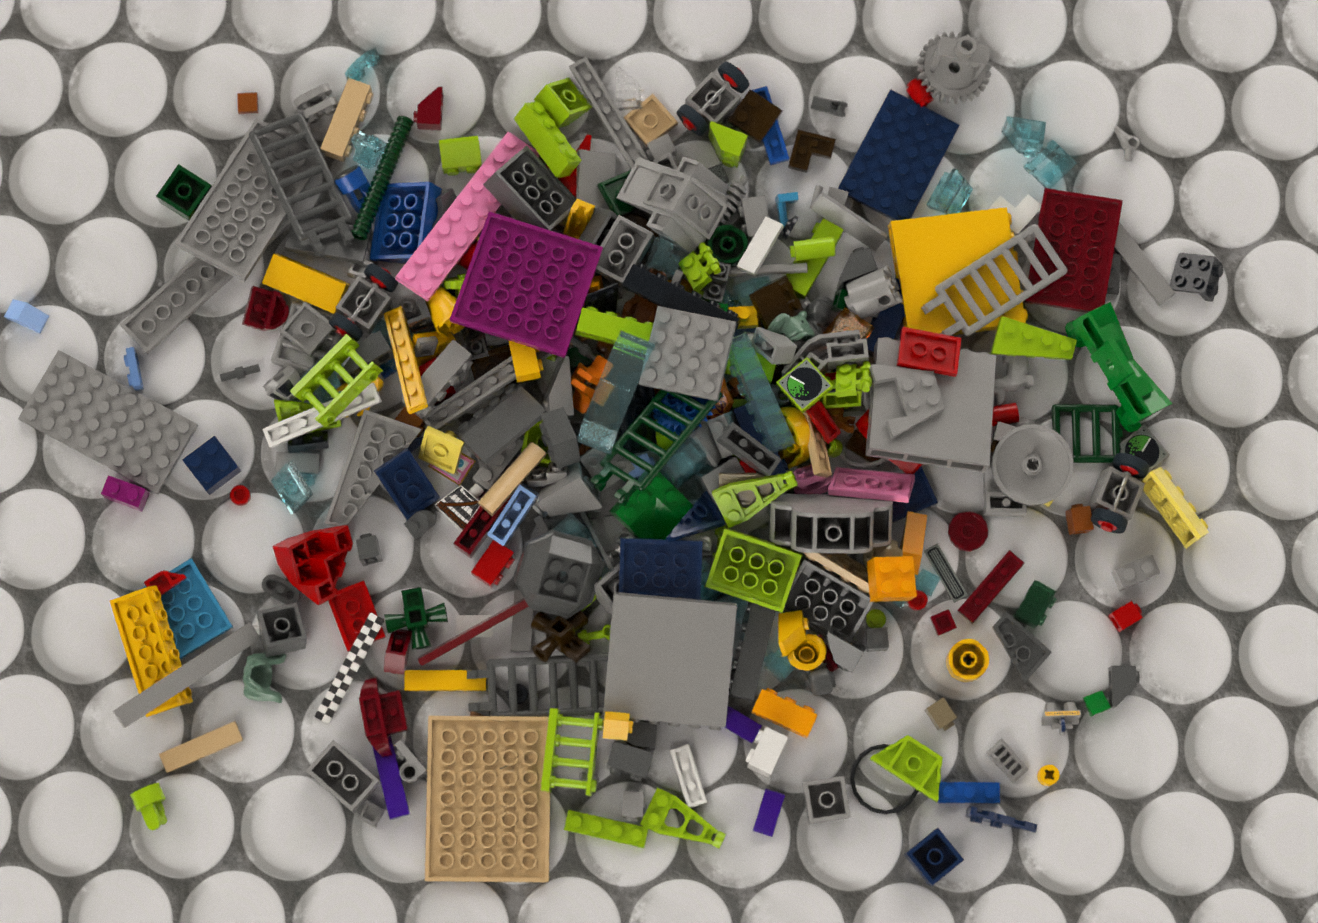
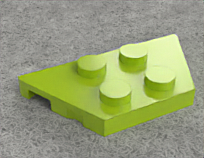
(913, 765)

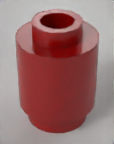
(918, 92)

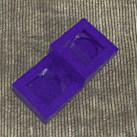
(768, 812)

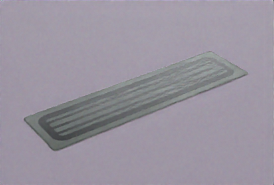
(945, 573)

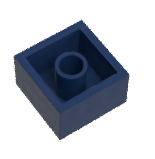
(211, 465)
(933, 857)

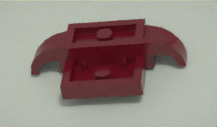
(381, 715)

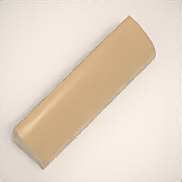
(511, 478)

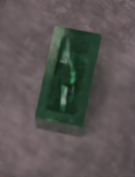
(1035, 604)

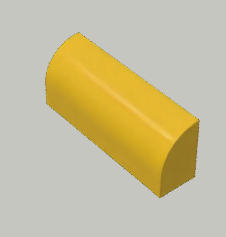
(305, 282)

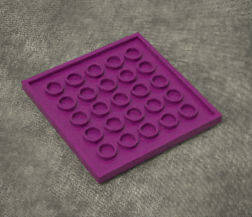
(526, 284)

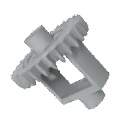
(963, 57)

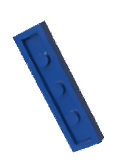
(773, 141)

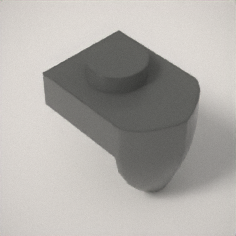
(420, 523)

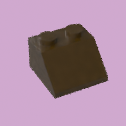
(775, 299)

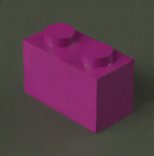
(125, 493)

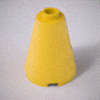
(440, 310)

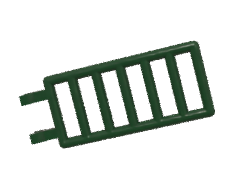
(623, 495)

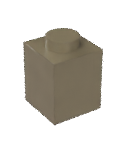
(941, 715)

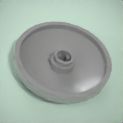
(1032, 464)

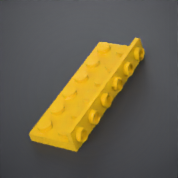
(148, 642)

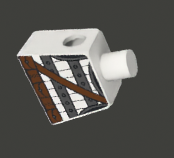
(460, 505)

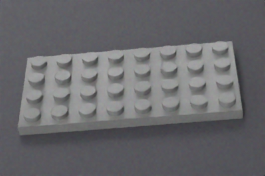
(243, 207)
(108, 422)

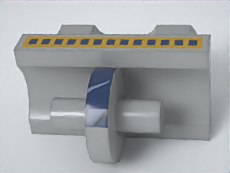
(1061, 719)

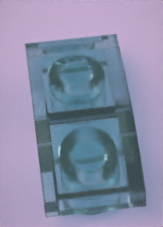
(356, 70)

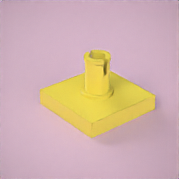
(441, 449)

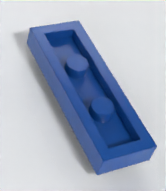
(969, 792)

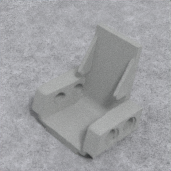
(681, 202)

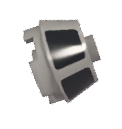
(282, 383)

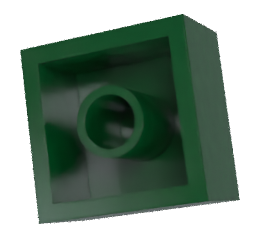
(183, 192)

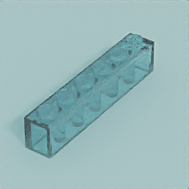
(759, 395)

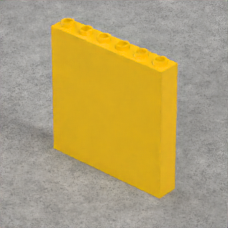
(940, 246)

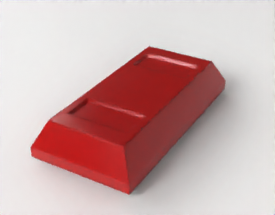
(823, 422)

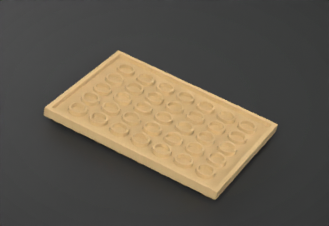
(483, 817)

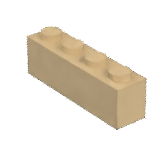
(347, 119)

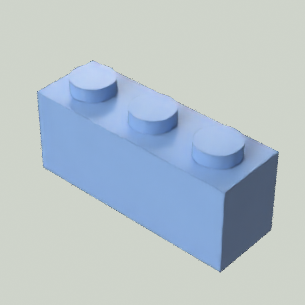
(513, 514)

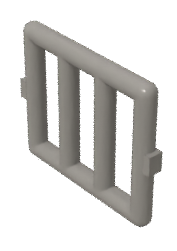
(284, 342)

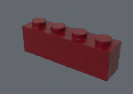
(476, 531)

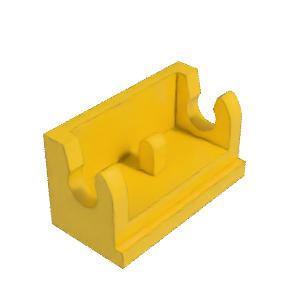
(578, 218)

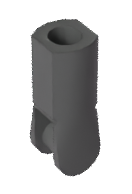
(824, 105)

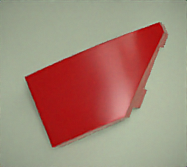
(165, 581)

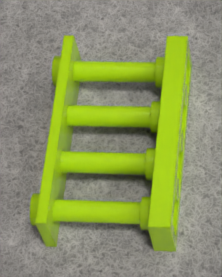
(324, 368)
(555, 740)

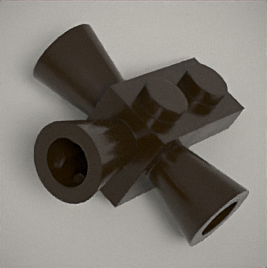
(560, 636)

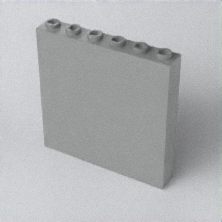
(951, 439)
(670, 660)

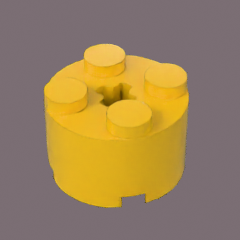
(960, 670)

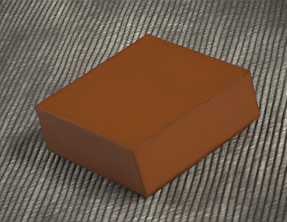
(247, 103)

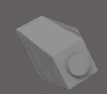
(570, 494)

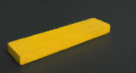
(442, 681)

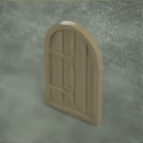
(745, 497)

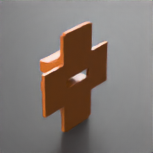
(583, 392)

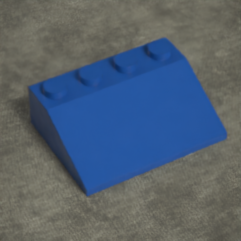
(404, 220)

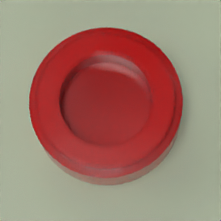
(240, 495)
(919, 602)

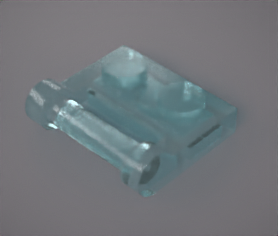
(1055, 169)

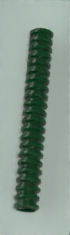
(382, 177)

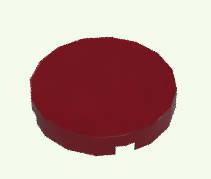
(968, 531)

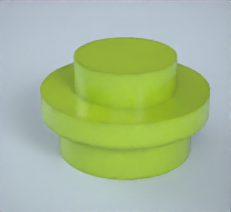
(875, 618)

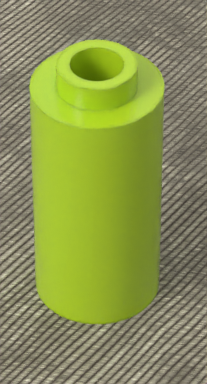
(813, 248)

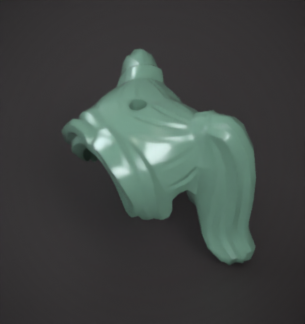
(793, 327)
(258, 677)

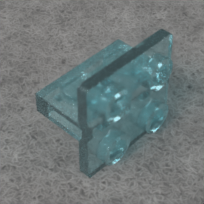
(950, 193)

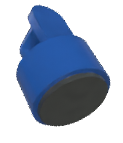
(350, 180)

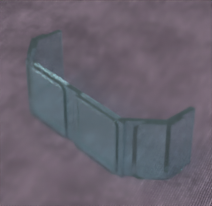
(614, 391)

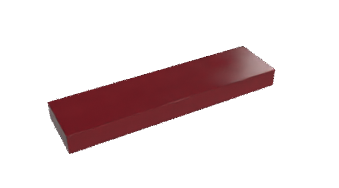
(990, 586)

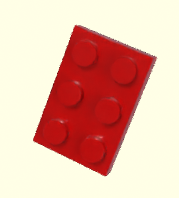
(929, 351)
(351, 609)

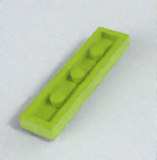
(606, 829)

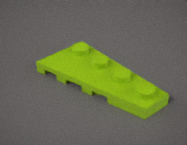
(1022, 339)

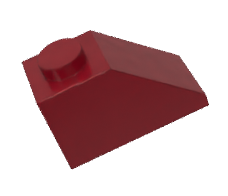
(430, 111)
(397, 652)

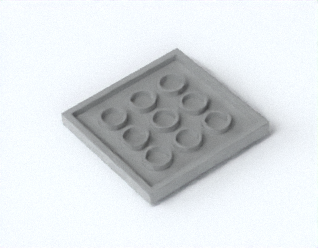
(688, 353)

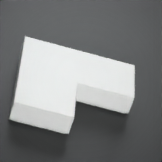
(1021, 214)

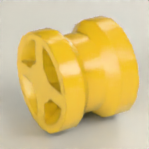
(1045, 777)

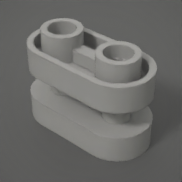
(313, 113)

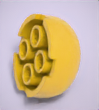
(800, 432)

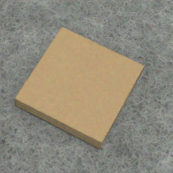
(651, 120)

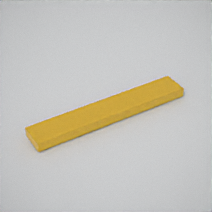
(405, 360)

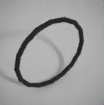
(858, 796)

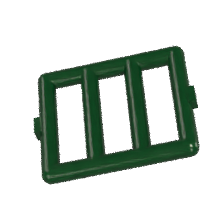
(1095, 410)

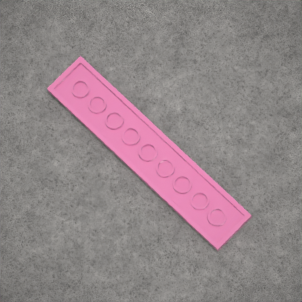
(458, 225)

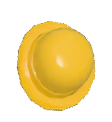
(808, 654)

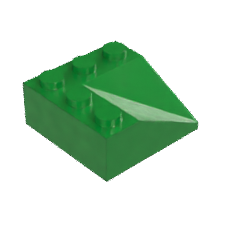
(654, 510)

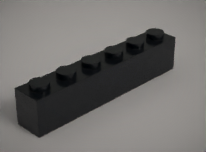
(673, 296)

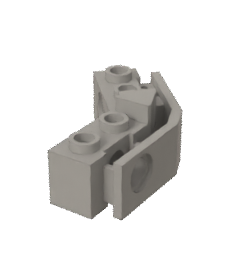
(841, 350)

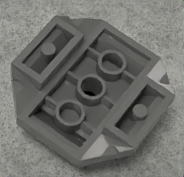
(545, 559)

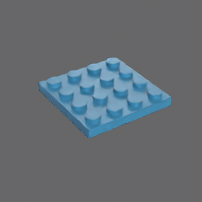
(193, 611)

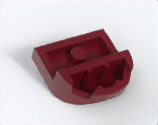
(265, 309)

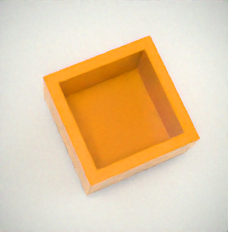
(891, 579)

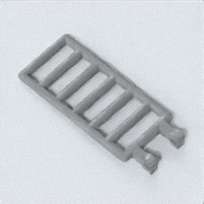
(988, 260)

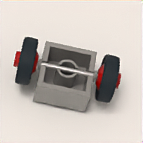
(713, 99)
(364, 303)
(1118, 493)

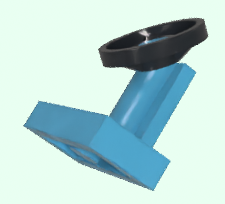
(781, 201)

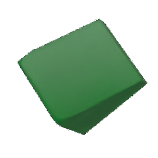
(1096, 703)

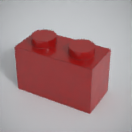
(493, 563)

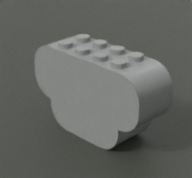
(830, 523)

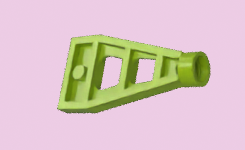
(730, 506)
(658, 810)

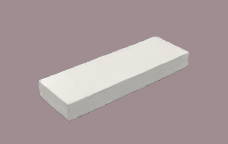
(760, 246)
(688, 776)

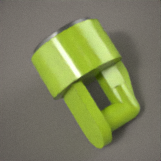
(149, 801)

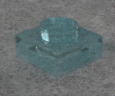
(927, 582)

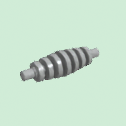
(734, 195)

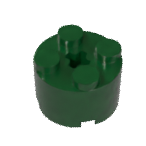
(733, 238)

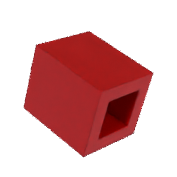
(1126, 616)

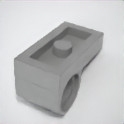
(412, 762)

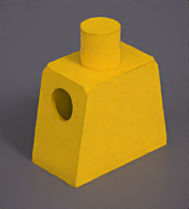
(748, 317)

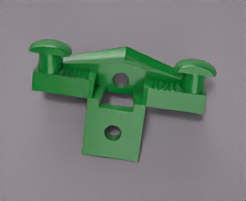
(1108, 347)

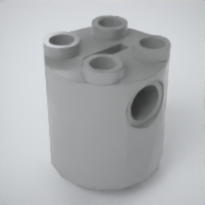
(873, 293)

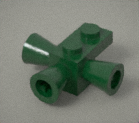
(416, 617)

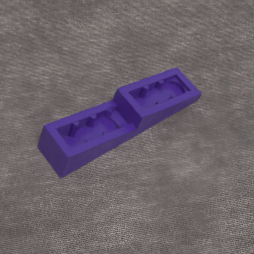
(392, 784)

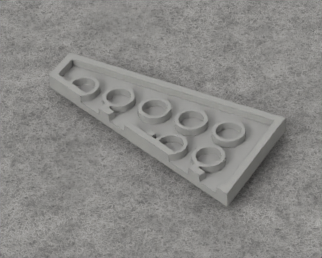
(374, 444)

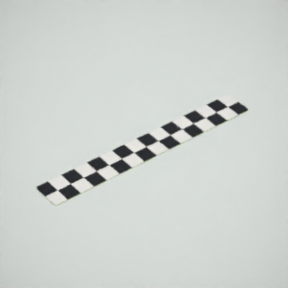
(349, 668)

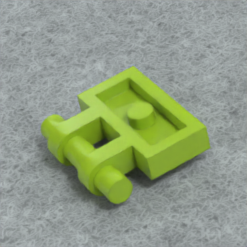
(695, 271)
(847, 379)

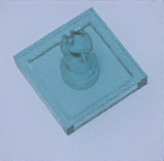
(293, 486)

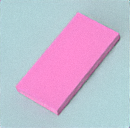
(871, 484)

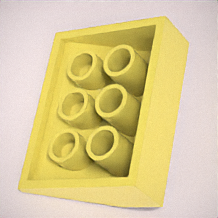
(1173, 507)

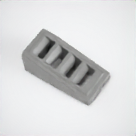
(991, 754)

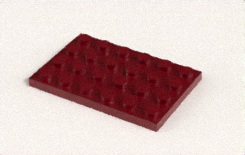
(1084, 237)

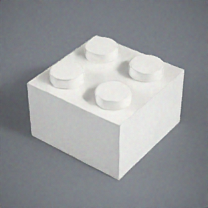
(767, 751)

